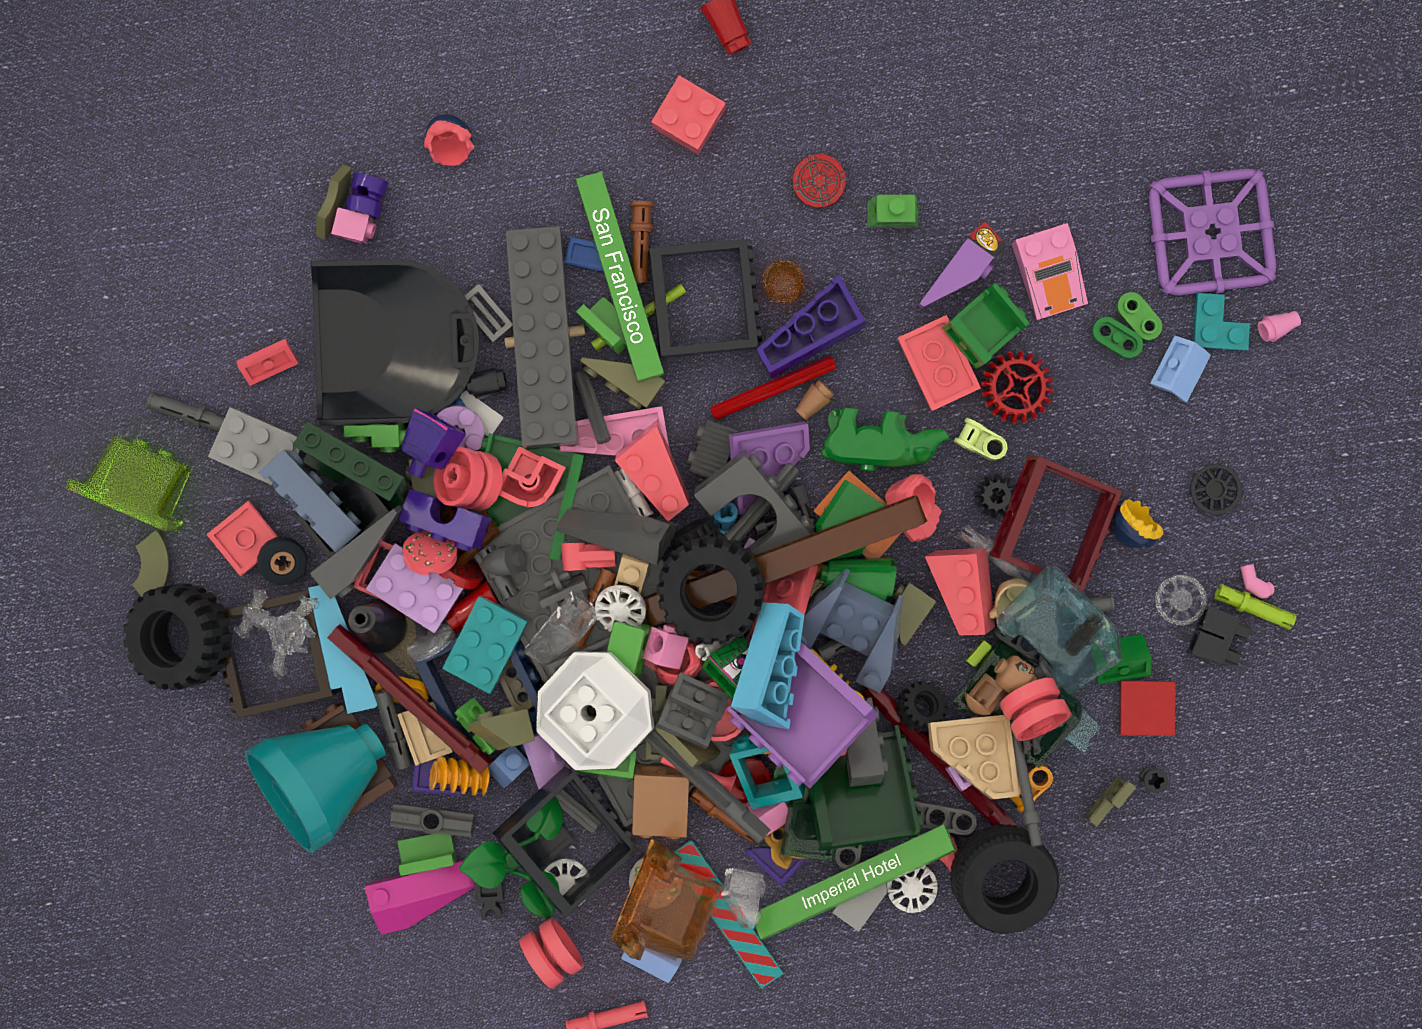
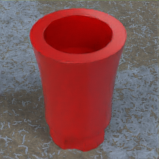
(727, 24)
(462, 608)

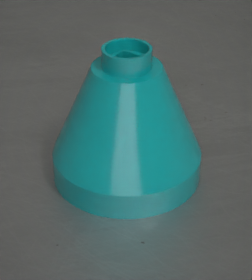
(315, 778)

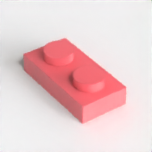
(267, 362)

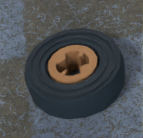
(281, 547)

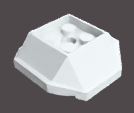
(620, 704)

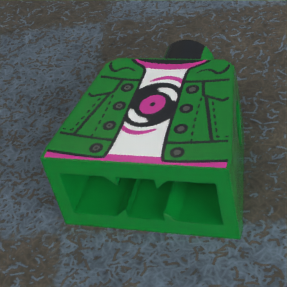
(726, 665)

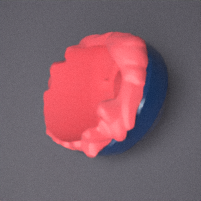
(448, 140)

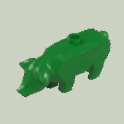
(878, 446)

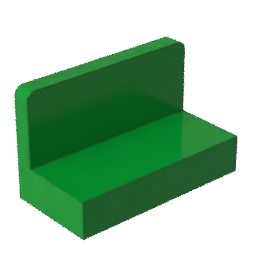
(1134, 661)

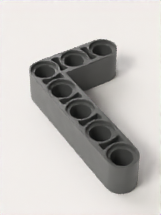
(950, 815)

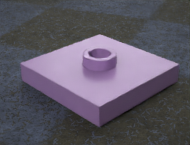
(544, 760)

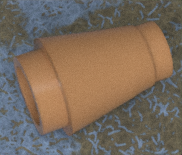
(814, 400)

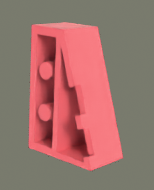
(654, 472)

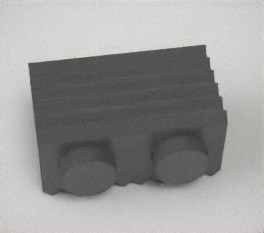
(712, 449)

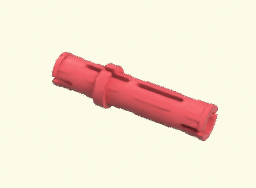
(609, 1017)

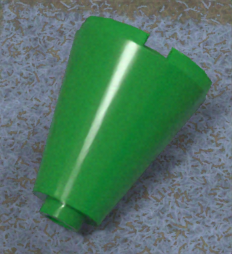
(870, 575)

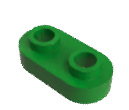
(1117, 335)

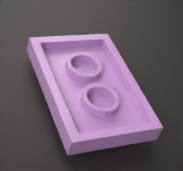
(418, 596)

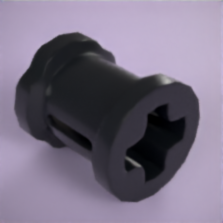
(1160, 784)

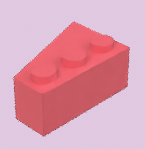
(965, 587)

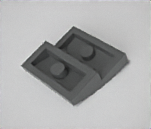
(692, 710)

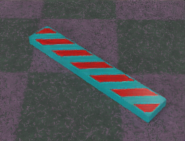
(744, 941)

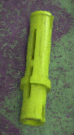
(1259, 608)

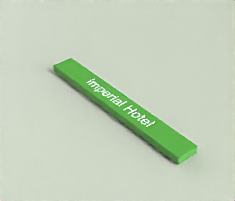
(855, 881)

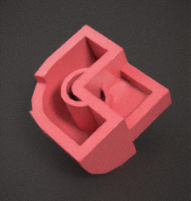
(530, 479)

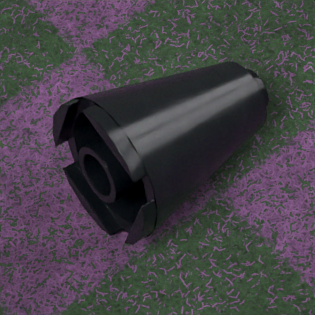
(378, 625)

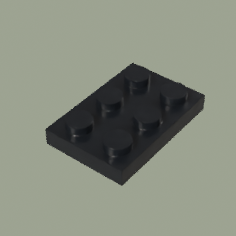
(361, 501)

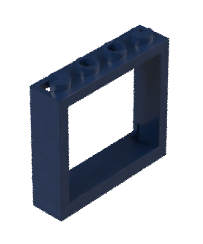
(443, 701)

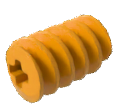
(456, 775)

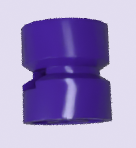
(367, 185)

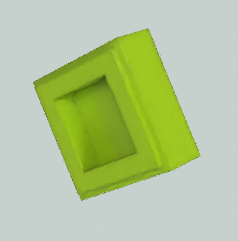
(977, 653)

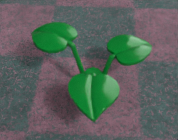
(490, 862)

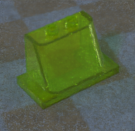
(136, 482)

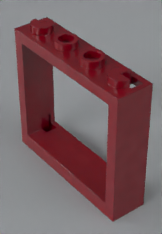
(1019, 507)

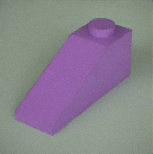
(962, 271)

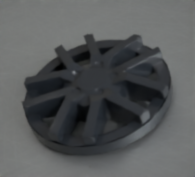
(1215, 489)

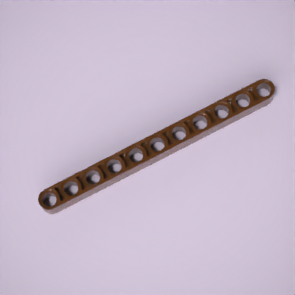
(802, 553)

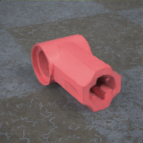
(583, 556)

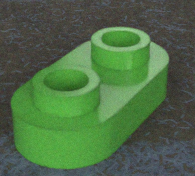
(1137, 318)

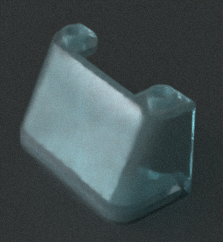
(1046, 618)

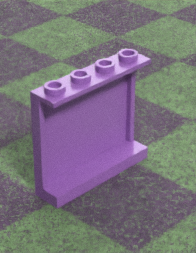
(822, 723)

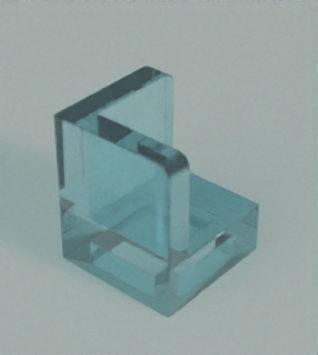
(1083, 732)

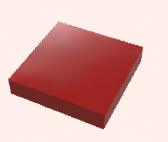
(1147, 708)

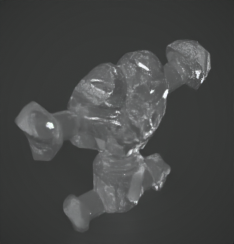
(285, 631)

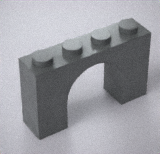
(746, 476)

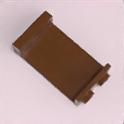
(383, 778)

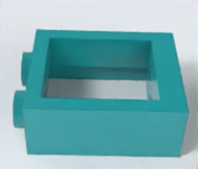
(766, 793)

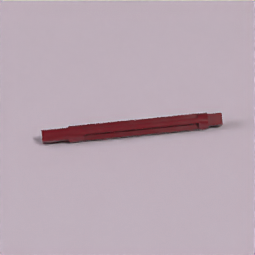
(409, 698)
(920, 740)

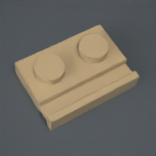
(422, 741)

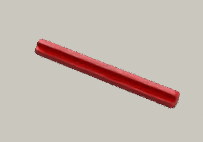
(773, 387)

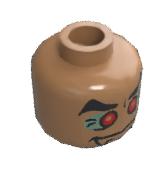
(1014, 673)

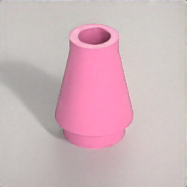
(1276, 326)

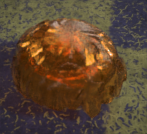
(783, 281)

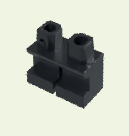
(1214, 648)

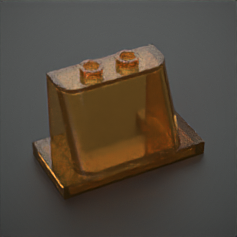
(665, 907)

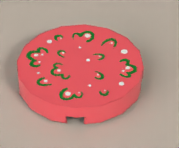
(427, 554)

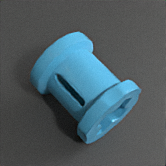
(727, 520)

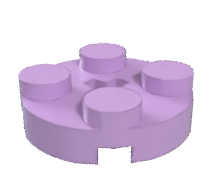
(465, 419)

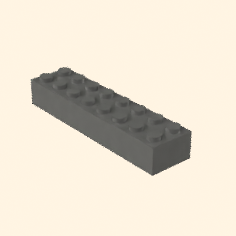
(542, 338)

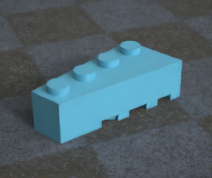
(769, 666)

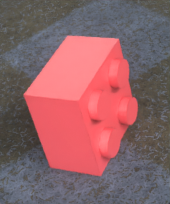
(688, 115)

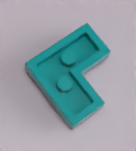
(1211, 331)

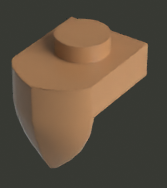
(984, 696)

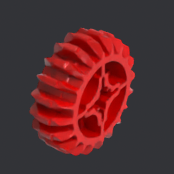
(1010, 376)

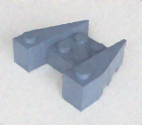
(859, 623)

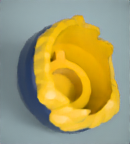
(1135, 526)

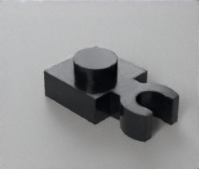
(490, 898)

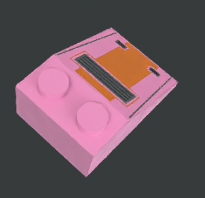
(1050, 271)

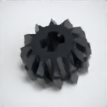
(987, 492)

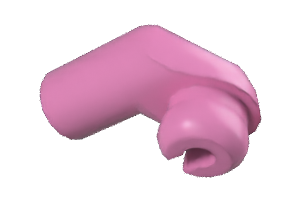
(1254, 585)

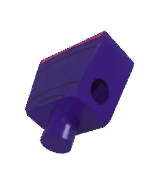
(430, 442)

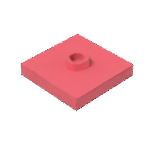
(242, 537)

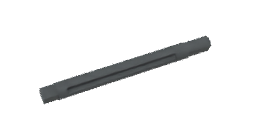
(712, 789)

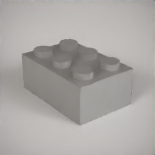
(250, 443)

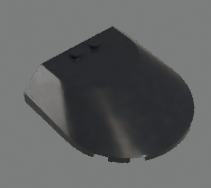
(388, 340)

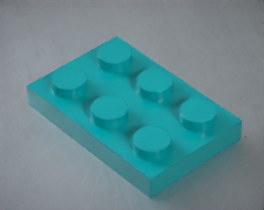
(485, 644)

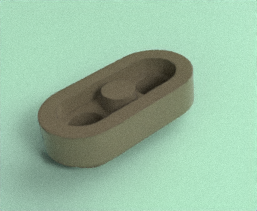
(512, 688)

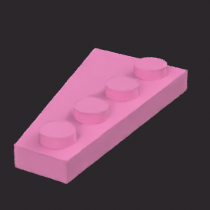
(622, 430)

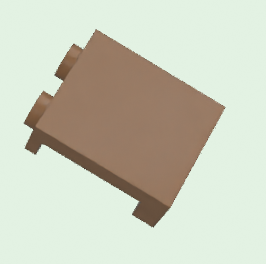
(660, 802)

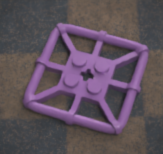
(1225, 219)

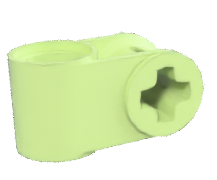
(979, 440)

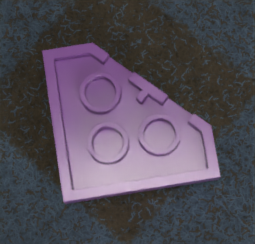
(774, 447)

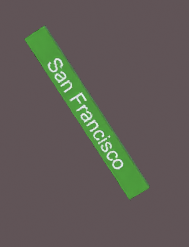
(619, 277)

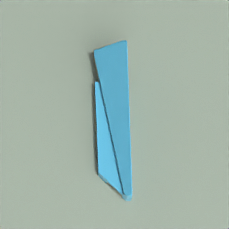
(340, 668)

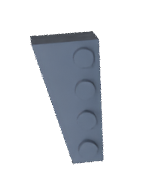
(311, 499)

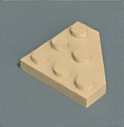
(979, 752)

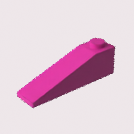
(407, 899)

